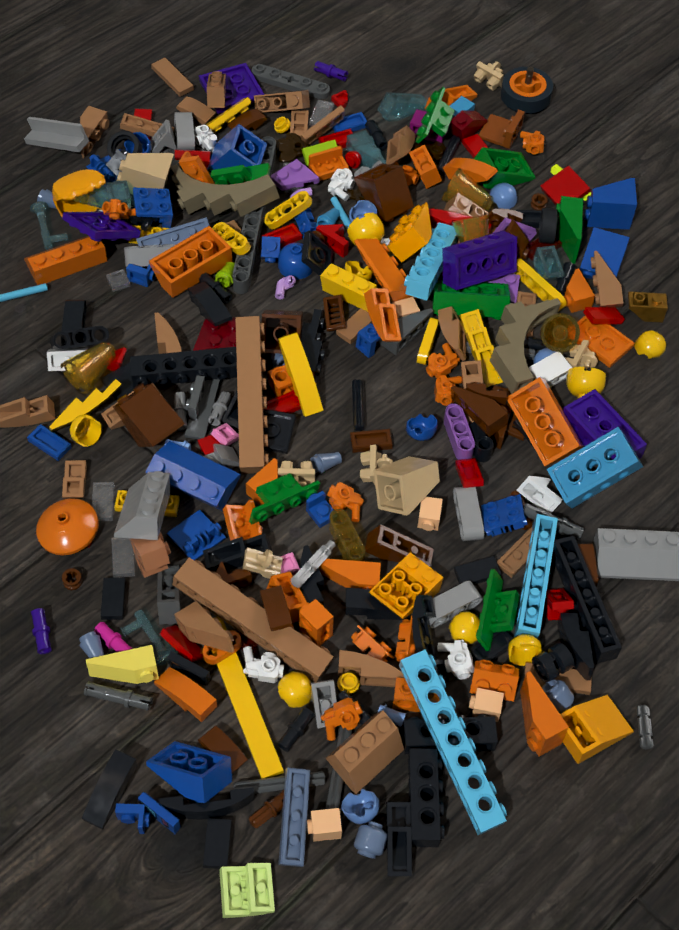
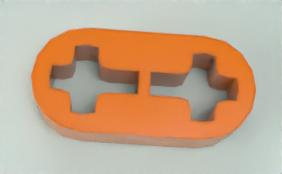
(221, 654)

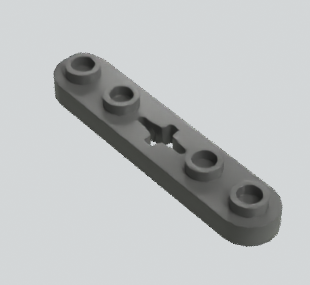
(298, 83)

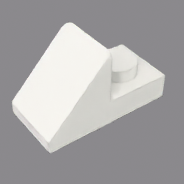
(535, 491)

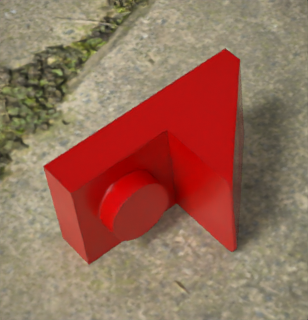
(334, 238)
(557, 602)

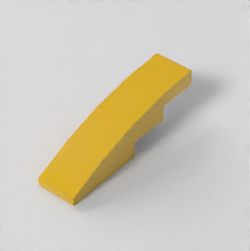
(480, 345)
(301, 374)
(78, 408)

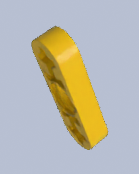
(280, 209)
(238, 239)
(428, 340)

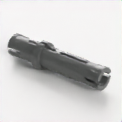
(562, 523)
(127, 698)

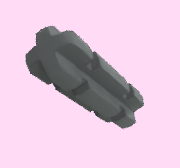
(644, 727)

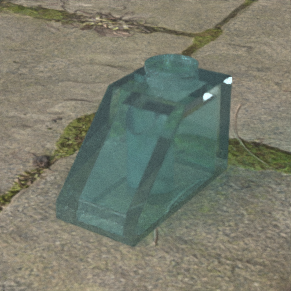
(547, 262)

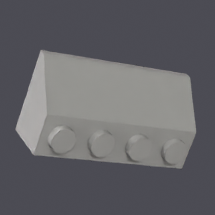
(144, 507)
(637, 554)

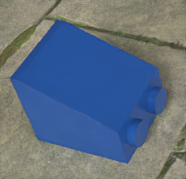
(237, 149)
(612, 205)
(609, 246)

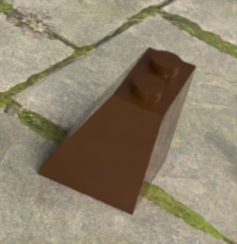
(386, 189)
(280, 324)
(147, 415)

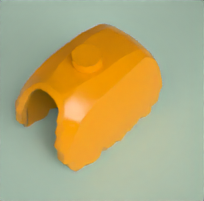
(75, 185)

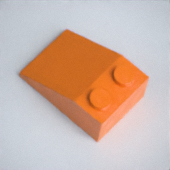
(542, 721)

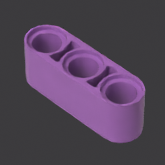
(459, 424)

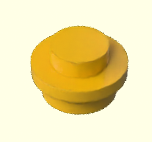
(282, 125)
(348, 682)

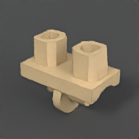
(491, 72)
(582, 356)
(375, 461)
(303, 475)
(262, 562)

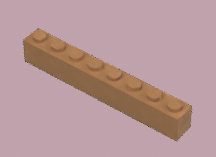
(250, 394)
(251, 620)

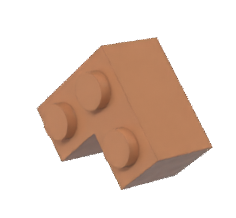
(151, 555)

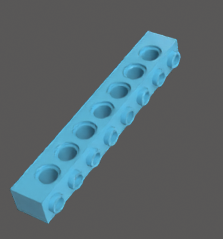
(481, 820)

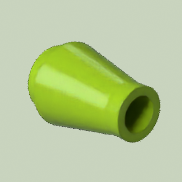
(225, 276)

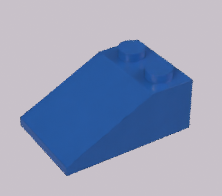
(192, 770)

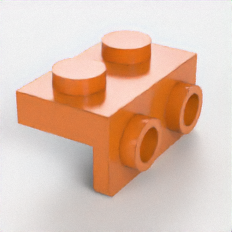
(327, 162)
(195, 168)
(238, 522)
(495, 678)

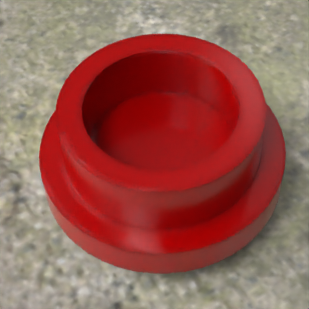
(353, 159)

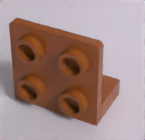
(501, 130)

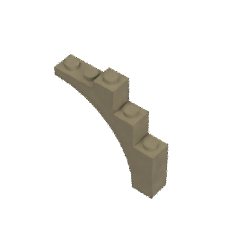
(240, 197)
(509, 356)

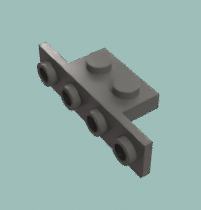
(200, 406)

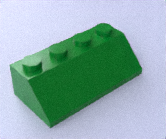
(487, 297)

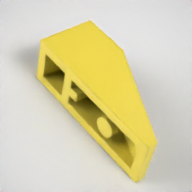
(128, 666)

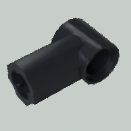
(483, 443)

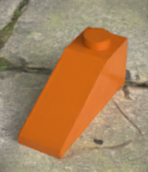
(351, 573)

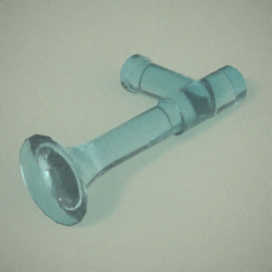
(39, 208)
(142, 621)

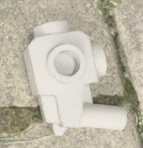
(205, 138)
(340, 181)
(459, 660)
(265, 669)

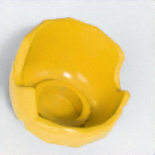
(355, 268)
(650, 344)
(85, 430)
(464, 627)
(523, 649)
(295, 689)

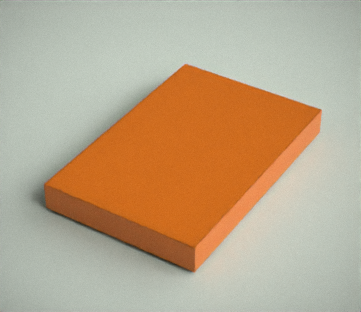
(604, 341)

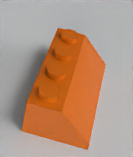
(66, 259)
(188, 260)
(383, 267)
(544, 422)

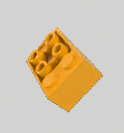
(411, 233)
(404, 583)
(593, 727)

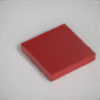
(566, 184)

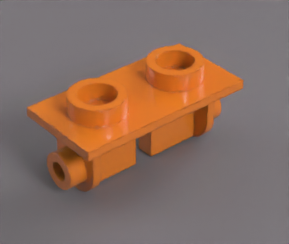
(366, 639)
(406, 648)

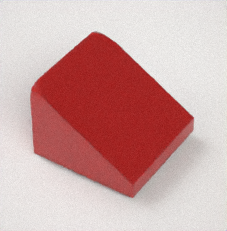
(118, 360)

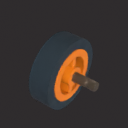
(526, 89)

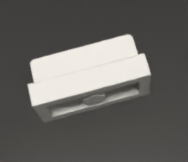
(56, 357)
(552, 369)

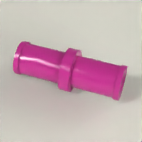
(112, 639)

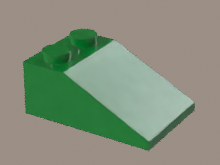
(510, 165)
(570, 225)

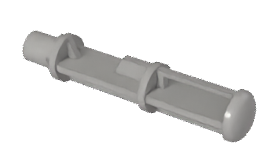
(312, 564)

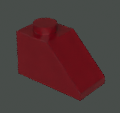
(466, 124)

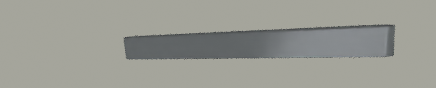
(251, 230)

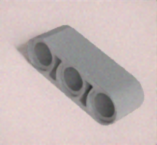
(184, 130)
(142, 254)
(468, 513)
(454, 601)

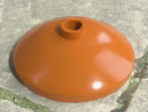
(70, 534)

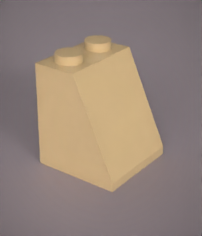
(145, 170)
(405, 484)

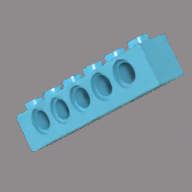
(430, 262)
(536, 576)

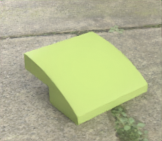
(246, 890)

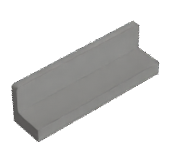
(56, 134)

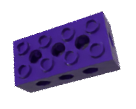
(479, 260)
(594, 417)

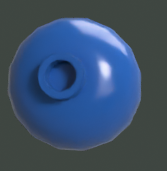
(290, 261)

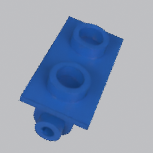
(305, 221)

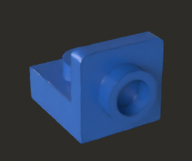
(270, 249)
(140, 275)
(367, 340)
(319, 508)
(133, 812)

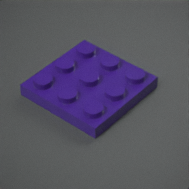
(239, 85)
(100, 226)

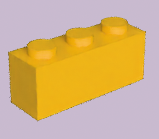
(352, 287)

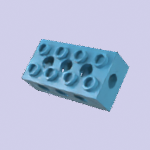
(586, 458)

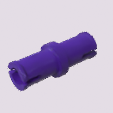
(331, 71)
(41, 631)

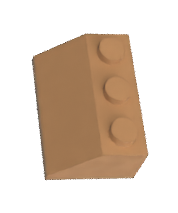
(367, 751)

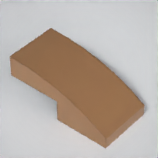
(198, 109)
(299, 121)
(74, 479)

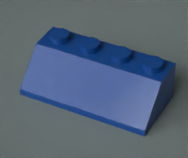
(195, 474)

